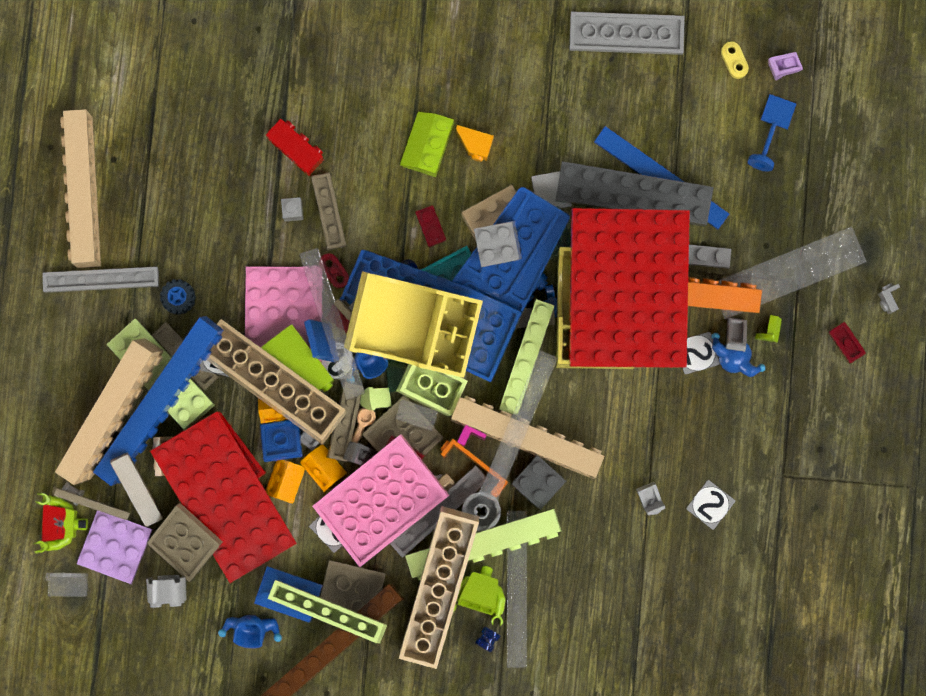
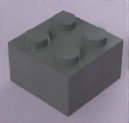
(538, 482)

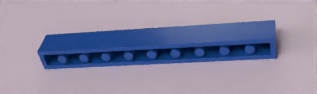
(162, 396)

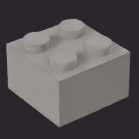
(497, 243)

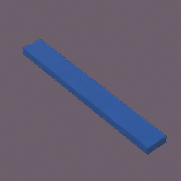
(646, 166)

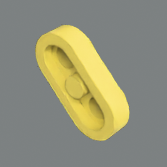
(734, 59)

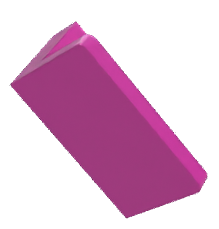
(467, 431)

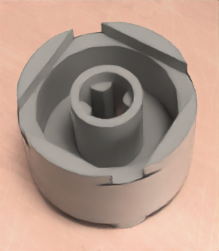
(492, 510)
(166, 590)

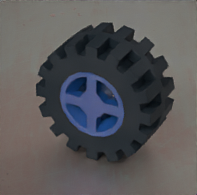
(172, 292)

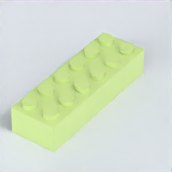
(192, 402)

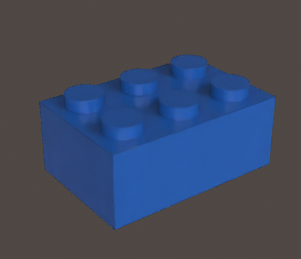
(272, 574)

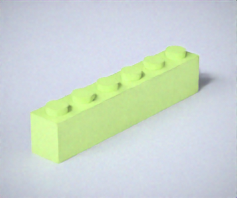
(527, 354)
(327, 611)

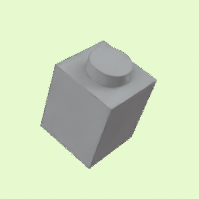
(292, 209)

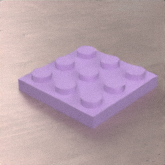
(114, 547)

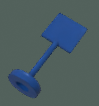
(778, 113)

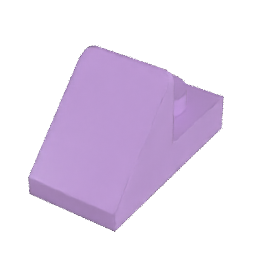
(784, 65)

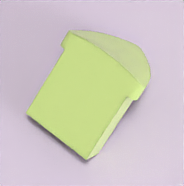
(376, 398)

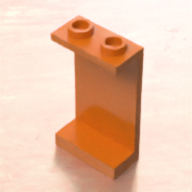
(446, 448)

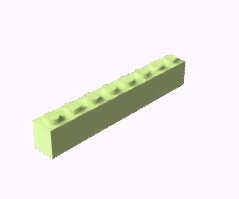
(499, 538)

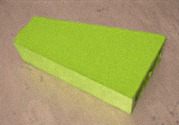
(295, 354)

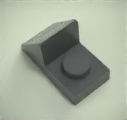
(358, 453)

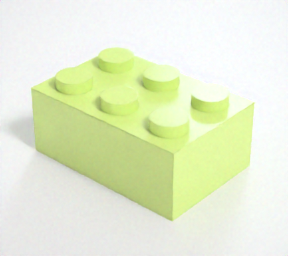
(432, 388)

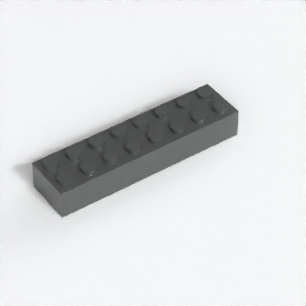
(624, 190)

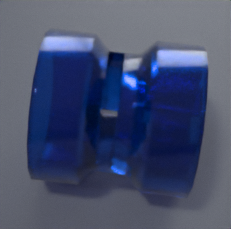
(491, 636)

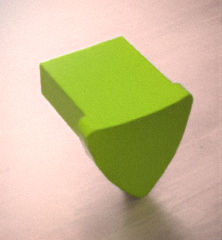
(773, 330)

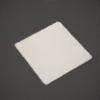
(546, 187)

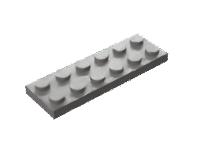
(627, 33)

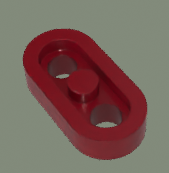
(335, 271)

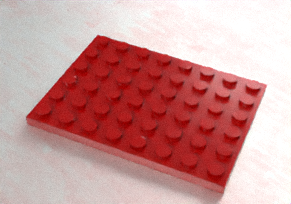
(629, 288)

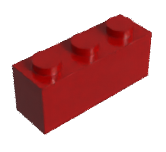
(295, 146)

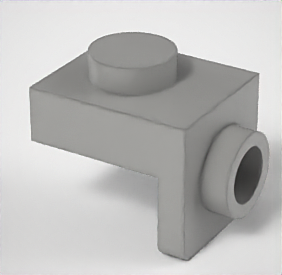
(887, 301)
(650, 499)

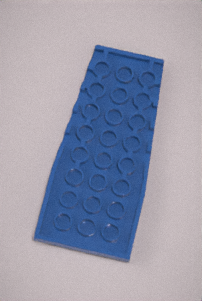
(495, 319)

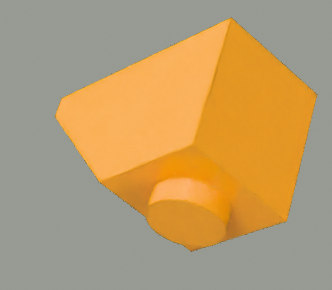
(475, 142)

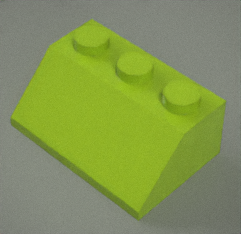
(427, 143)

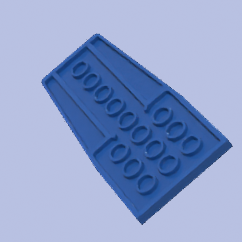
(538, 232)

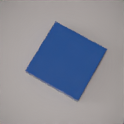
(318, 341)
(280, 441)

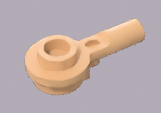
(364, 418)

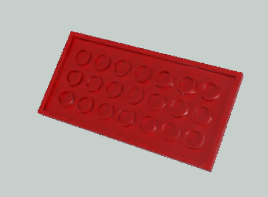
(224, 494)

